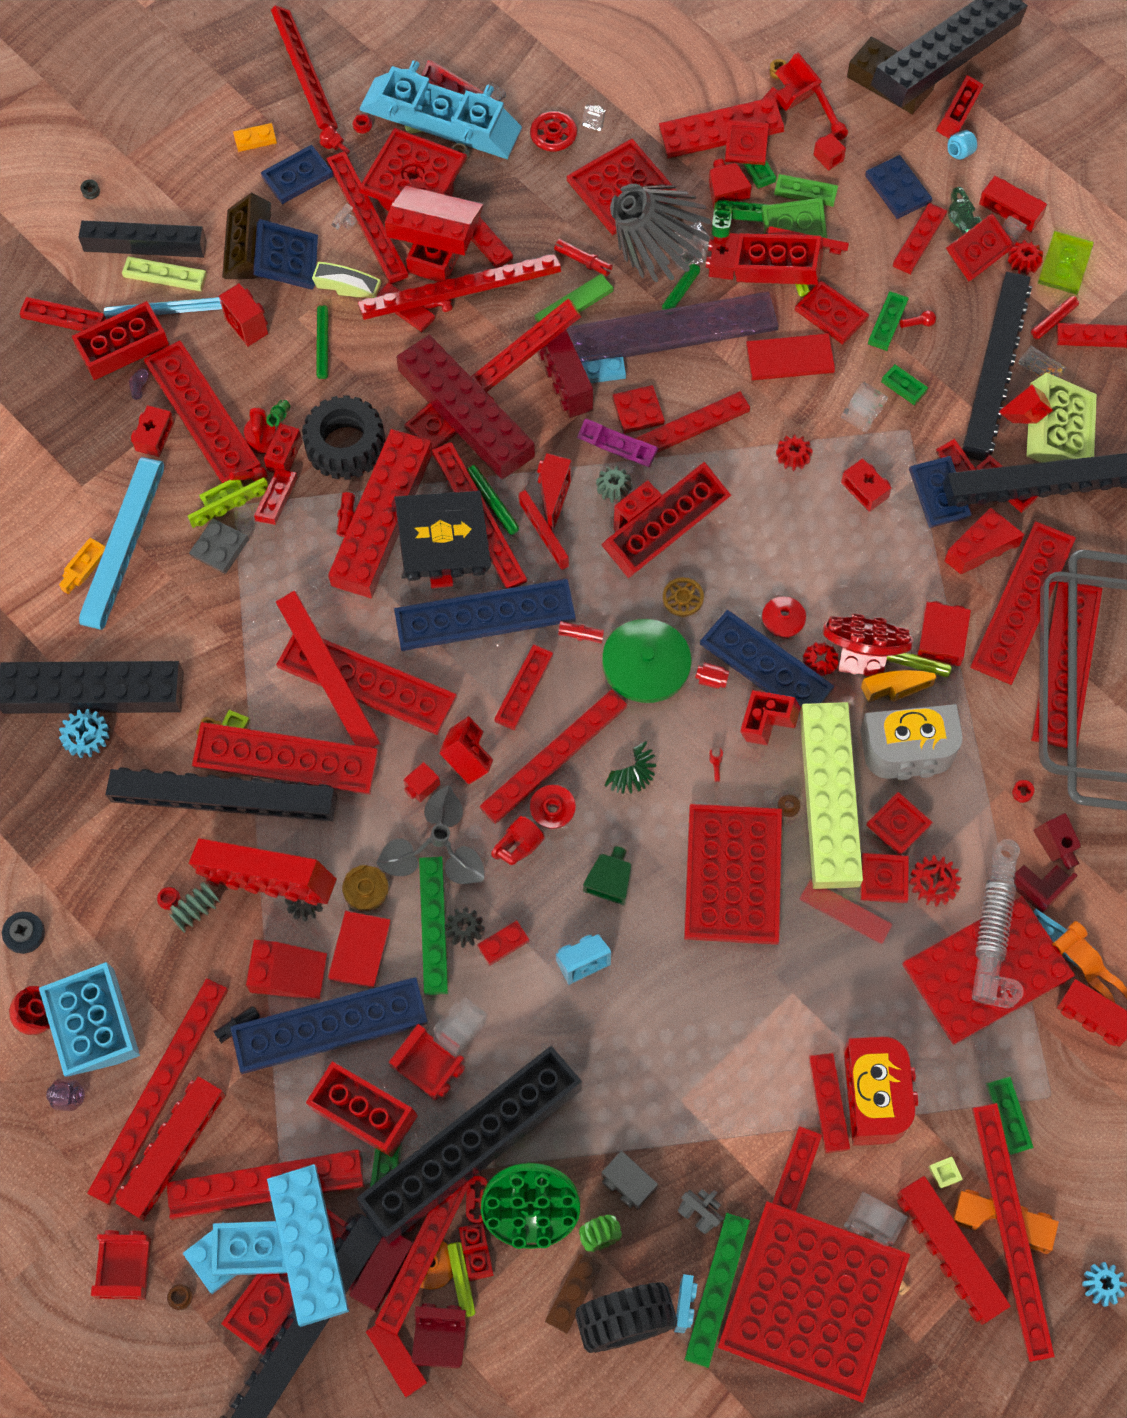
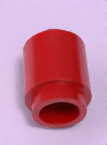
(712, 675)

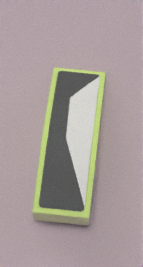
(345, 280)

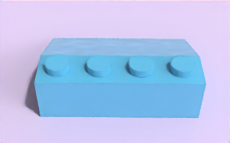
(89, 1020)

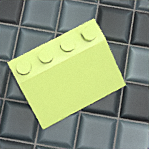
(1069, 428)

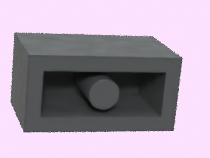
(629, 1180)

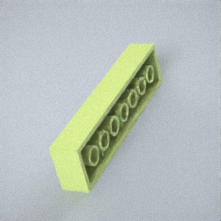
(830, 796)

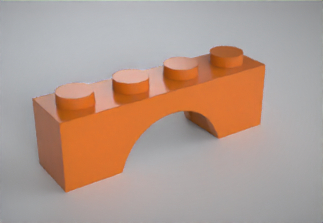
(973, 1210)

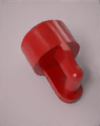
(258, 432)
(523, 834)

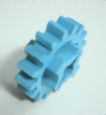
(78, 726)

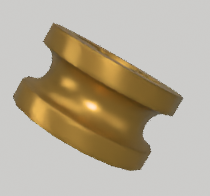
(777, 63)

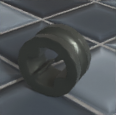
(87, 184)

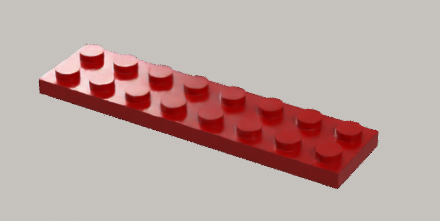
(201, 411)
(1019, 606)
(1087, 617)
(378, 686)
(285, 758)

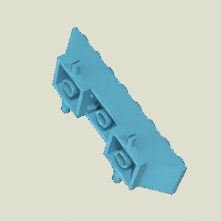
(464, 119)

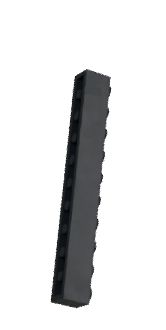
(995, 366)
(1036, 480)
(221, 794)
(294, 1342)

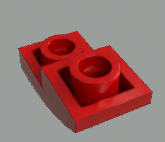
(476, 1251)

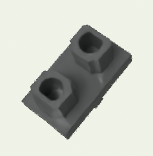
(709, 1216)

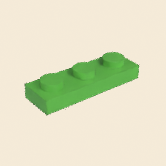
(805, 189)

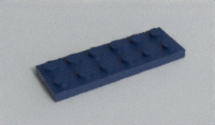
(764, 661)

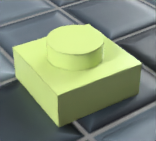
(945, 1173)

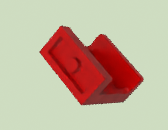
(635, 504)
(944, 633)
(427, 1063)
(122, 1266)

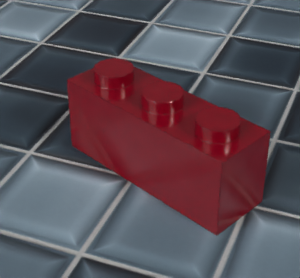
(380, 1273)

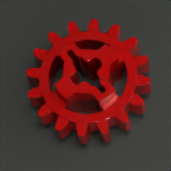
(945, 884)

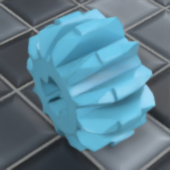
(1095, 1284)

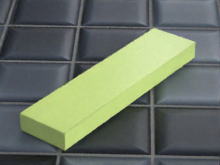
(164, 273)

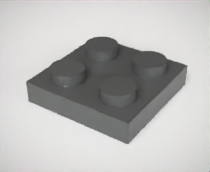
(219, 546)

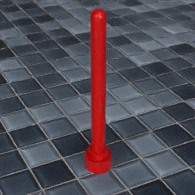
(837, 129)

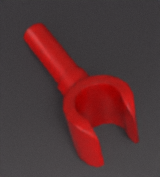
(716, 764)

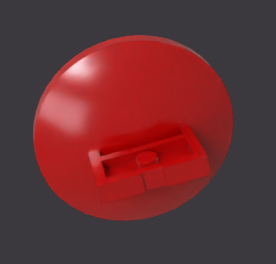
(866, 642)

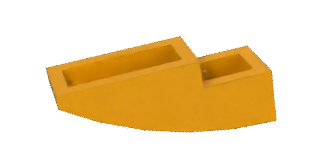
(896, 684)

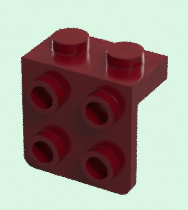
(439, 1336)

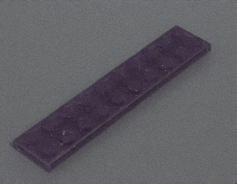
(674, 328)

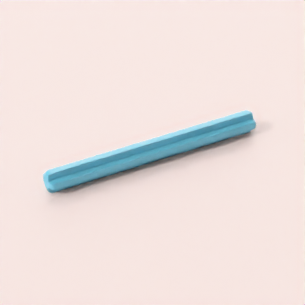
(170, 307)

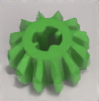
(600, 1233)

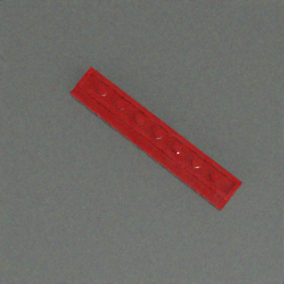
(251, 1187)

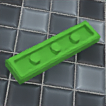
(582, 297)

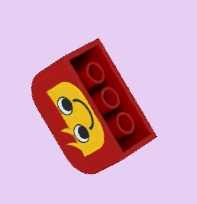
(879, 1090)

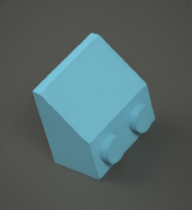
(583, 958)

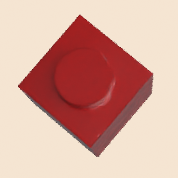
(829, 151)
(421, 782)

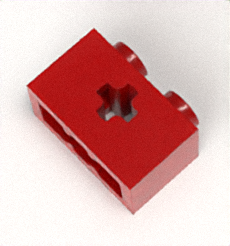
(722, 256)
(152, 431)
(283, 448)
(866, 484)

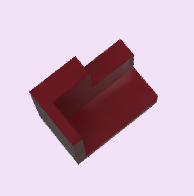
(1043, 892)

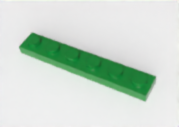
(433, 928)
(717, 1290)

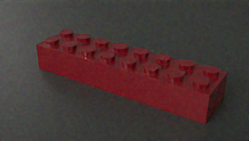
(466, 407)

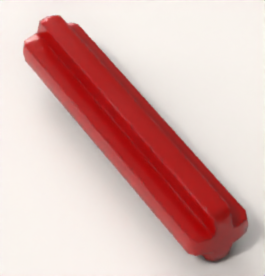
(1055, 317)

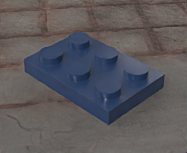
(296, 174)
(898, 186)
(928, 482)

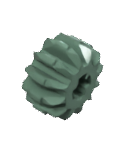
(610, 477)

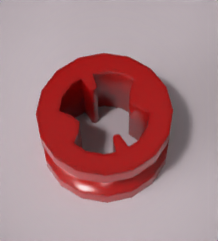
(1017, 793)

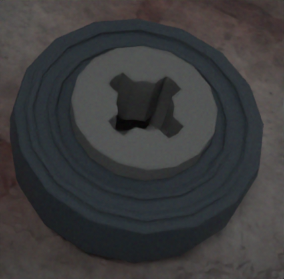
(28, 939)

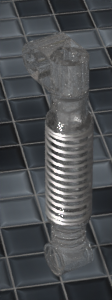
(994, 930)

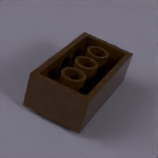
(864, 64)

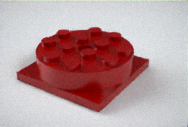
(412, 163)

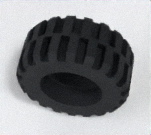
(339, 414)
(625, 1317)

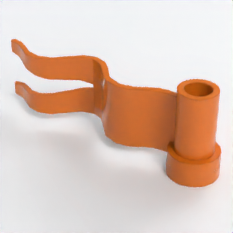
(1088, 959)

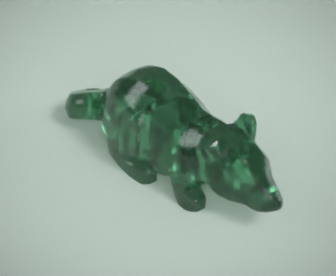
(961, 211)

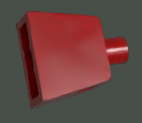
(728, 182)

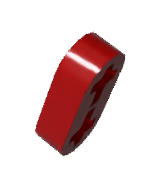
(471, 1199)

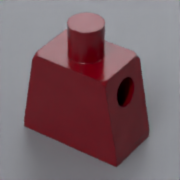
(1059, 840)

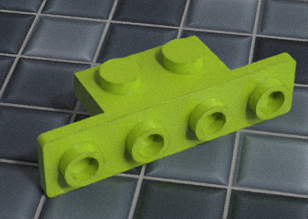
(224, 498)

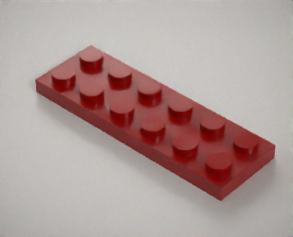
(710, 128)
(267, 1302)

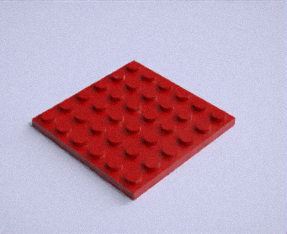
(814, 1301)

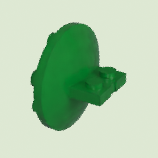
(530, 1205)

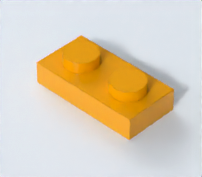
(254, 137)

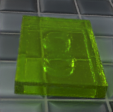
(1065, 262)

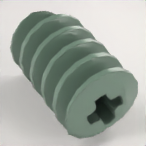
(193, 907)

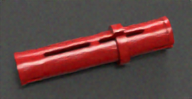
(591, 261)

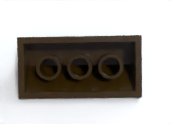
(241, 236)

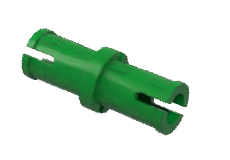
(278, 413)

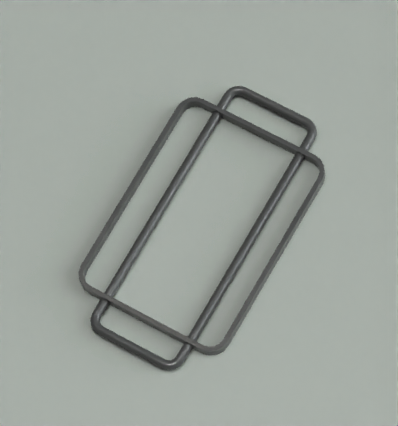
(1071, 769)

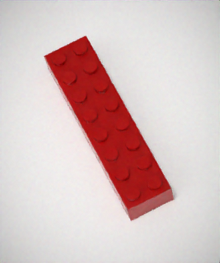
(374, 525)

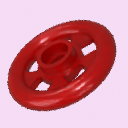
(553, 126)

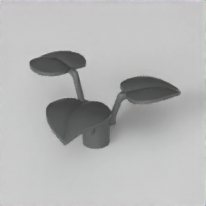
(445, 811)

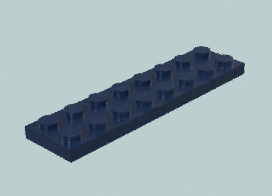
(484, 614)
(328, 1025)

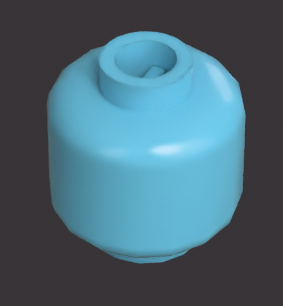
(962, 144)

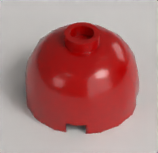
(28, 1012)

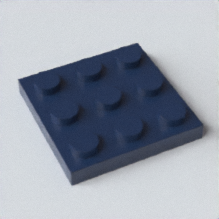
(285, 254)

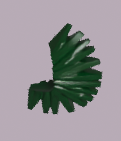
(633, 774)

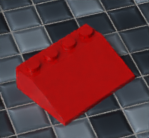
(433, 220)

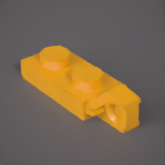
(82, 565)

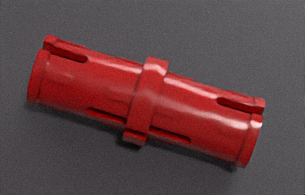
(345, 513)
(581, 632)

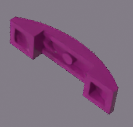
(617, 443)

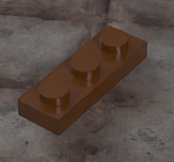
(573, 1293)

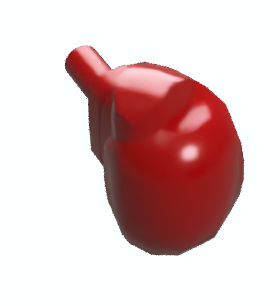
(332, 139)

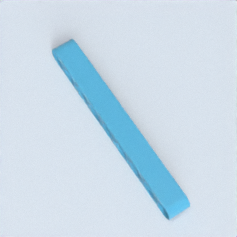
(121, 543)

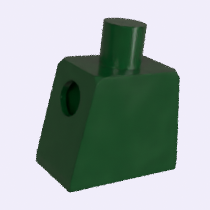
(609, 877)

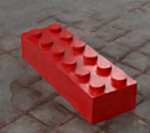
(666, 520)
(262, 871)

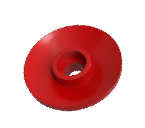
(784, 625)
(549, 797)

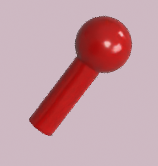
(927, 319)
(255, 474)

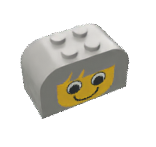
(911, 741)

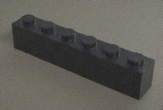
(142, 239)

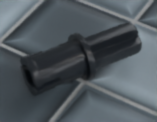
(224, 1031)

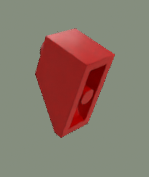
(1027, 407)

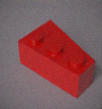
(982, 541)

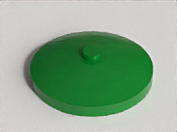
(646, 660)

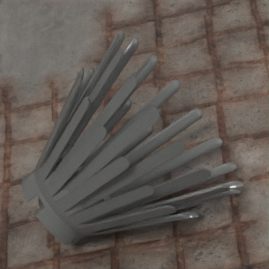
(641, 215)

